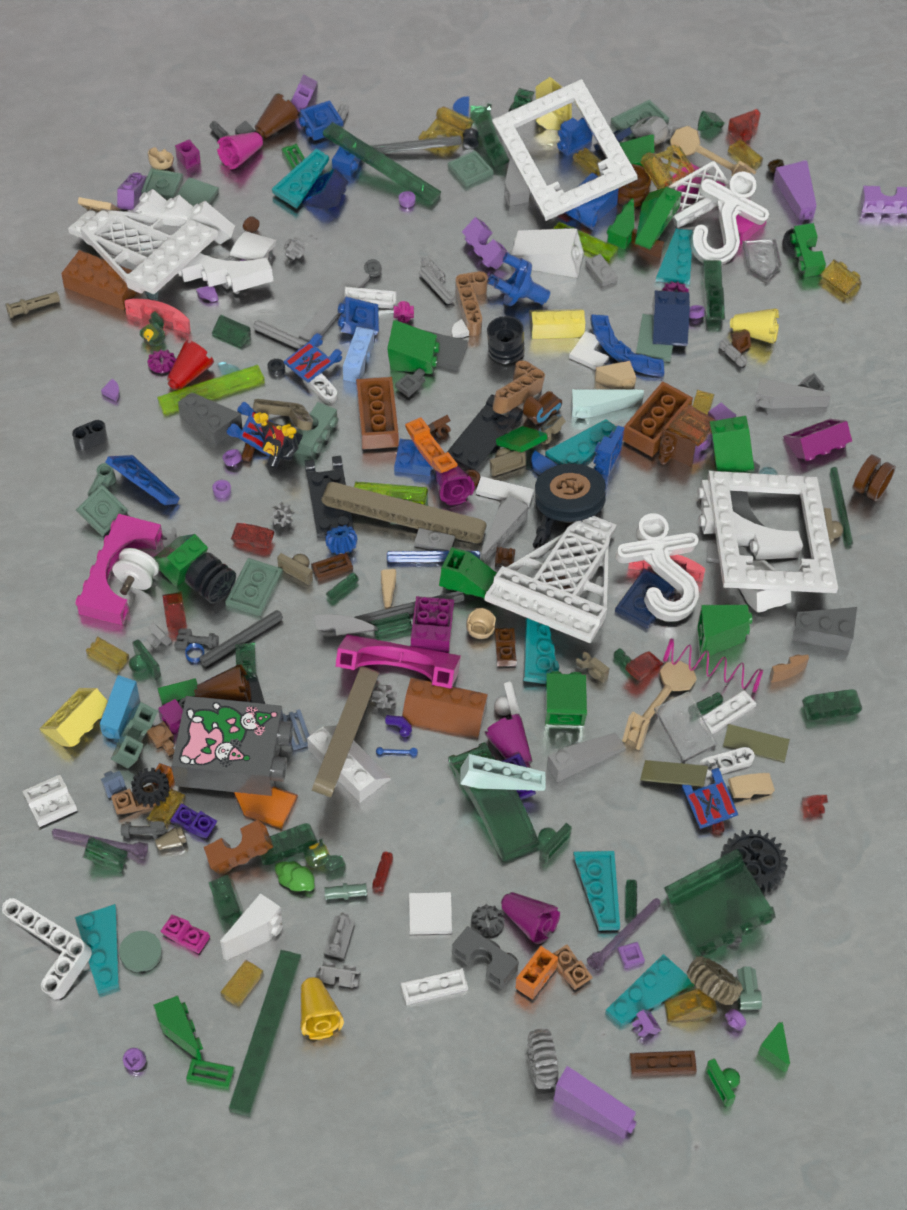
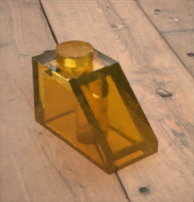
(690, 1007)

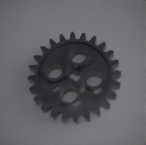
(755, 859)

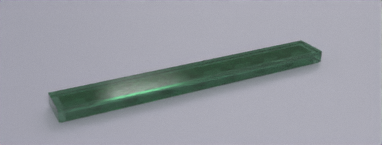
(381, 163)
(265, 1033)

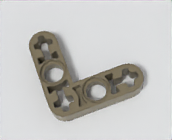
(295, 411)

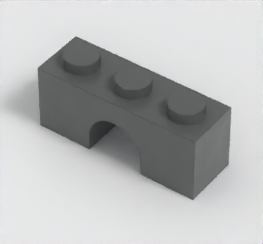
(473, 944)

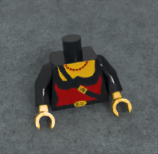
(278, 439)

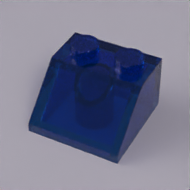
(326, 190)

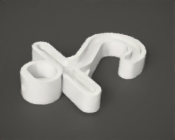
(731, 202)
(656, 550)

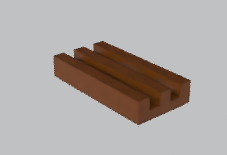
(333, 569)

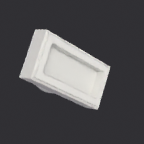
(509, 704)

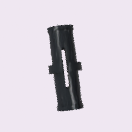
(543, 532)

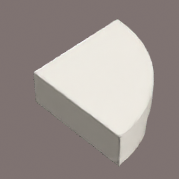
(460, 330)

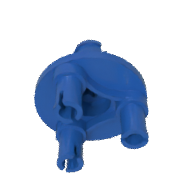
(520, 283)

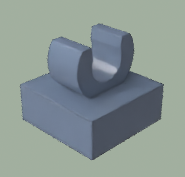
(113, 783)

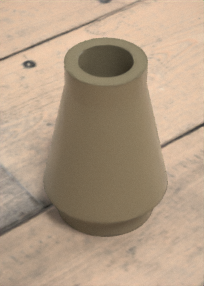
(171, 839)

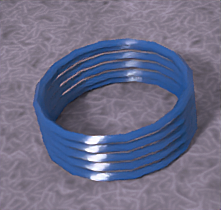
(191, 646)

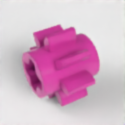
(403, 312)

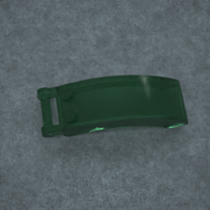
(500, 811)

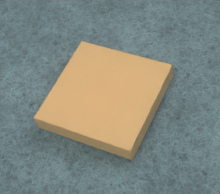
(96, 205)

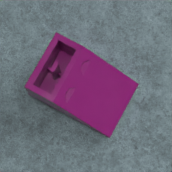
(432, 623)

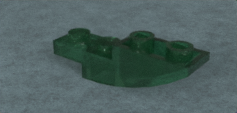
(491, 140)
(713, 290)

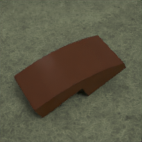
(656, 250)
(505, 647)

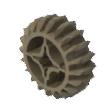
(714, 980)

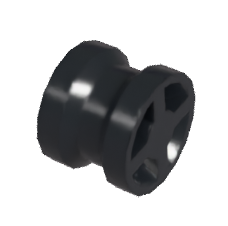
(470, 138)

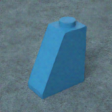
(119, 707)

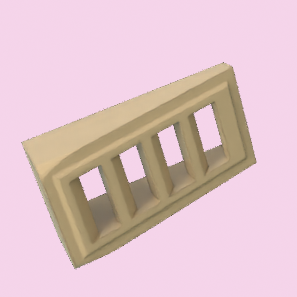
(388, 582)

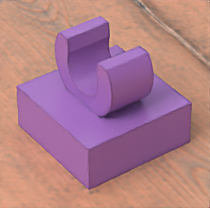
(649, 1023)

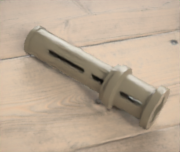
(24, 306)

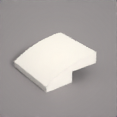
(252, 246)
(49, 800)

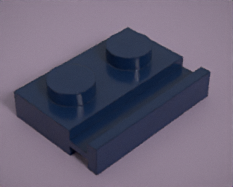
(619, 134)

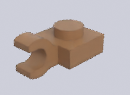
(162, 736)

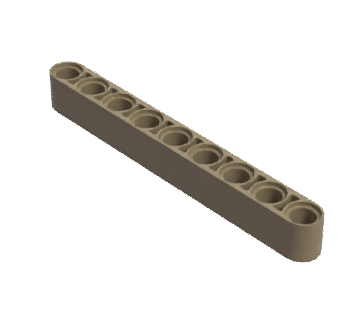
(403, 512)
(345, 732)

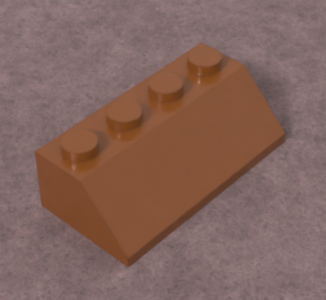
(444, 708)

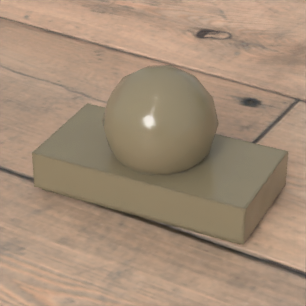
(506, 461)
(834, 528)
(296, 567)

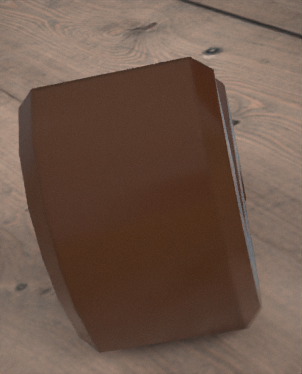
(539, 410)

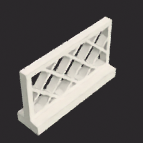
(700, 207)

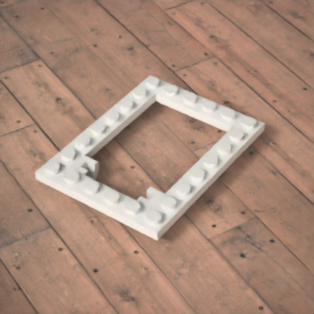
(550, 198)
(736, 569)

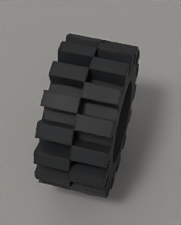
(150, 797)

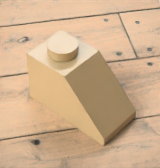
(616, 376)

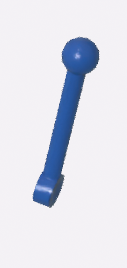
(413, 751)

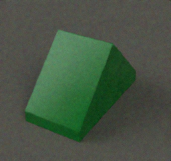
(775, 1048)

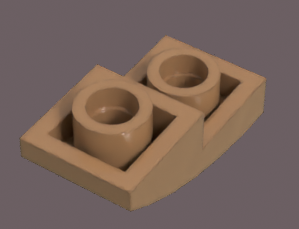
(784, 671)
(125, 802)
(570, 968)

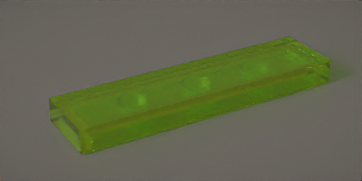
(593, 245)
(409, 493)

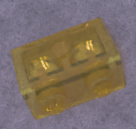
(841, 277)

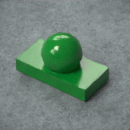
(723, 1081)

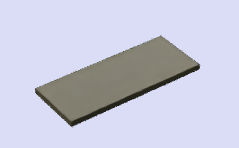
(759, 742)
(674, 773)

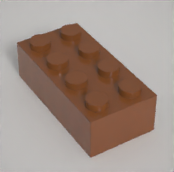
(97, 280)
(377, 413)
(655, 414)

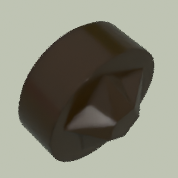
(772, 165)

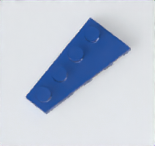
(140, 475)

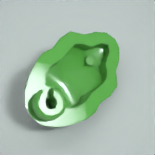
(295, 876)

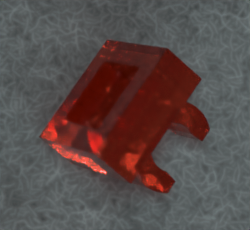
(813, 801)

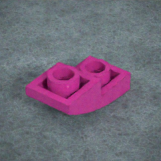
(185, 934)

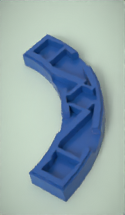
(621, 352)

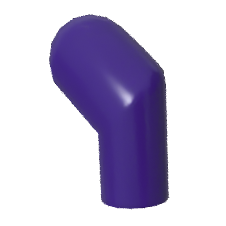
(401, 722)

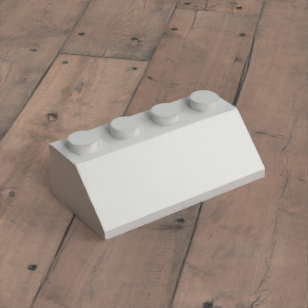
(360, 772)

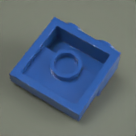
(318, 118)
(574, 135)
(357, 314)
(608, 451)
(411, 460)

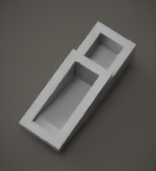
(343, 624)

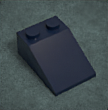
(670, 318)

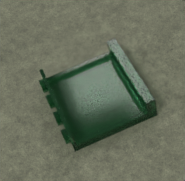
(719, 903)

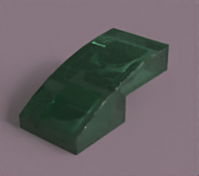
(521, 98)

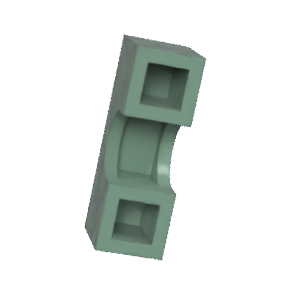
(324, 420)
(130, 741)

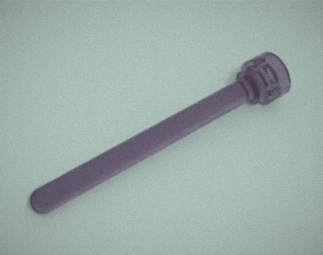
(138, 849)
(598, 959)

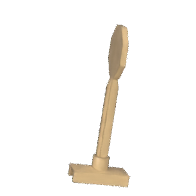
(689, 142)
(675, 678)

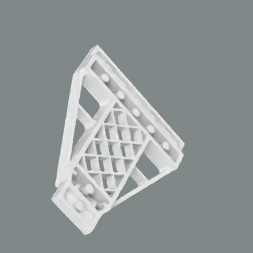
(154, 266)
(558, 606)

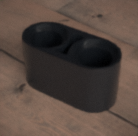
(89, 435)

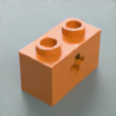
(536, 972)

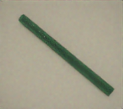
(841, 506)

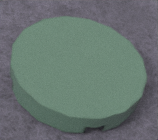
(140, 951)

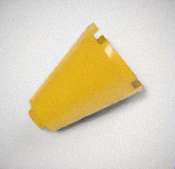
(318, 1010)

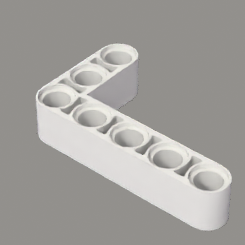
(53, 938)

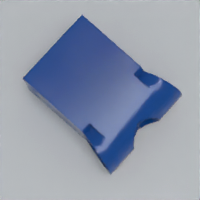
(596, 209)

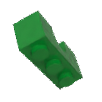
(810, 262)

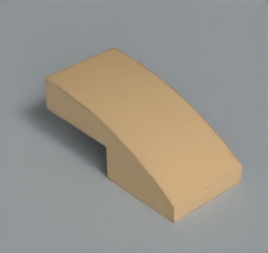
(750, 784)

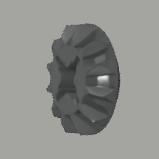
(495, 925)

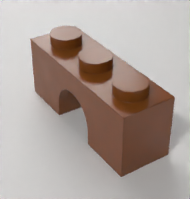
(254, 842)

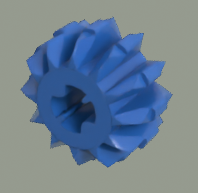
(341, 539)

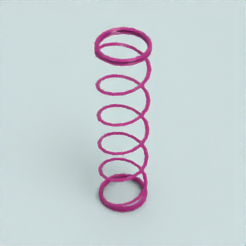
(671, 645)

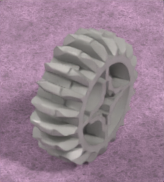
(543, 1058)

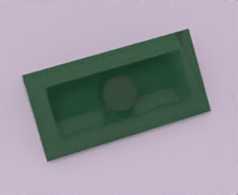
(231, 331)

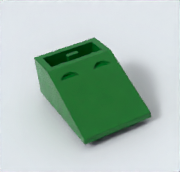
(466, 573)

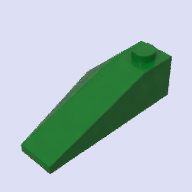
(656, 214)

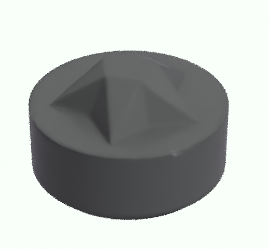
(373, 267)

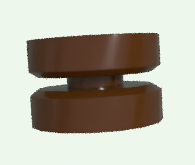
(637, 189)
(874, 477)

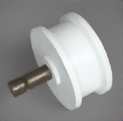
(135, 569)

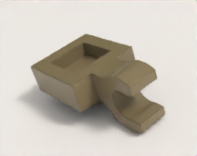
(553, 426)
(596, 667)

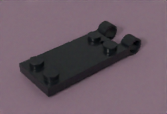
(480, 436)
(325, 516)

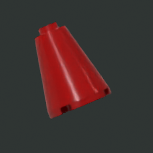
(188, 365)

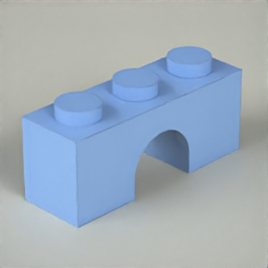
(359, 348)

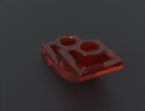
(255, 535)
(643, 665)

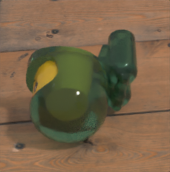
(154, 331)
(319, 855)

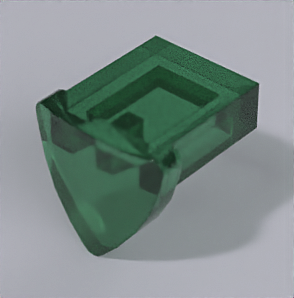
(479, 110)
(708, 120)

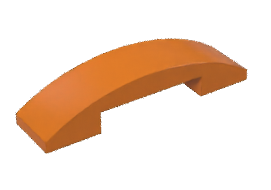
(429, 447)

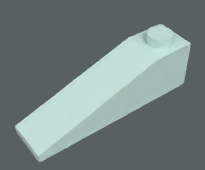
(595, 402)
(494, 774)

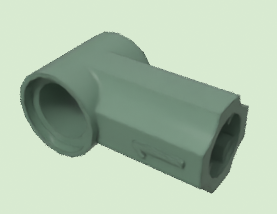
(105, 477)
(750, 996)

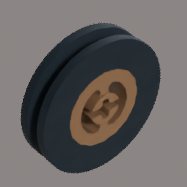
(570, 492)

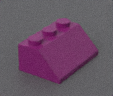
(819, 438)

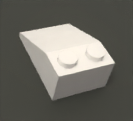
(763, 599)
(253, 928)

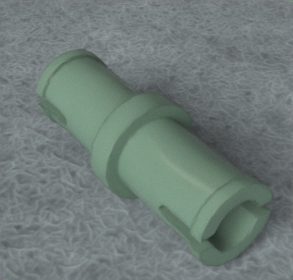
(345, 891)

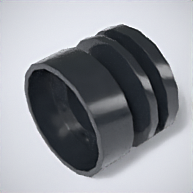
(505, 339)
(210, 577)

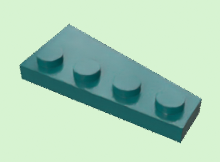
(300, 180)
(677, 260)
(582, 446)
(538, 652)
(599, 880)
(99, 932)
(653, 987)

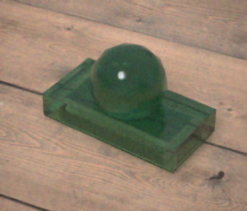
(143, 660)
(552, 841)

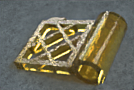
(452, 122)
(660, 171)

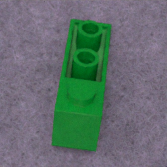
(621, 231)
(176, 1026)

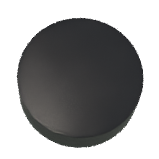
(276, 367)

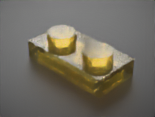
(166, 810)
(241, 983)

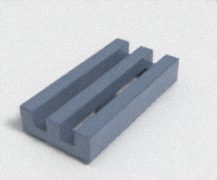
(292, 716)

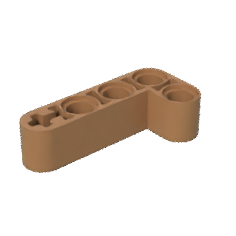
(466, 289)
(527, 382)

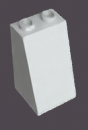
(550, 250)

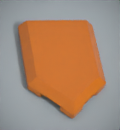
(268, 809)

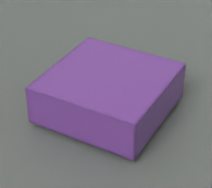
(631, 955)

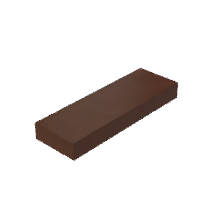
(663, 1063)

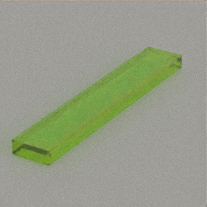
(213, 387)

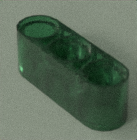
(832, 705)
(289, 843)

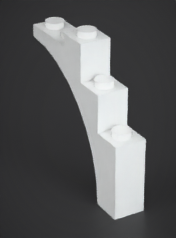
(204, 213)
(237, 274)
(763, 541)

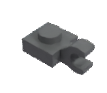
(409, 384)

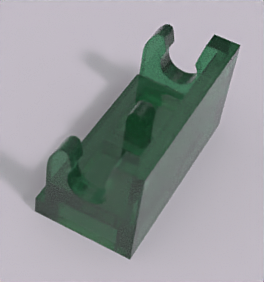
(226, 898)

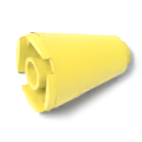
(760, 324)

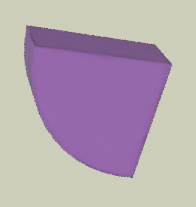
(207, 293)
(111, 390)

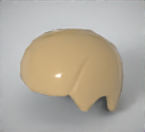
(160, 159)
(480, 623)

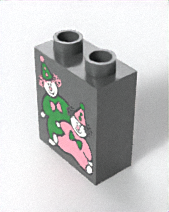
(230, 746)

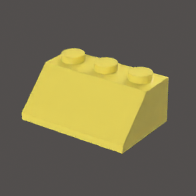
(554, 119)
(557, 323)
(75, 717)

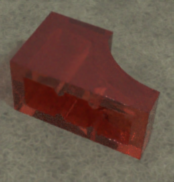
(742, 126)
(174, 610)

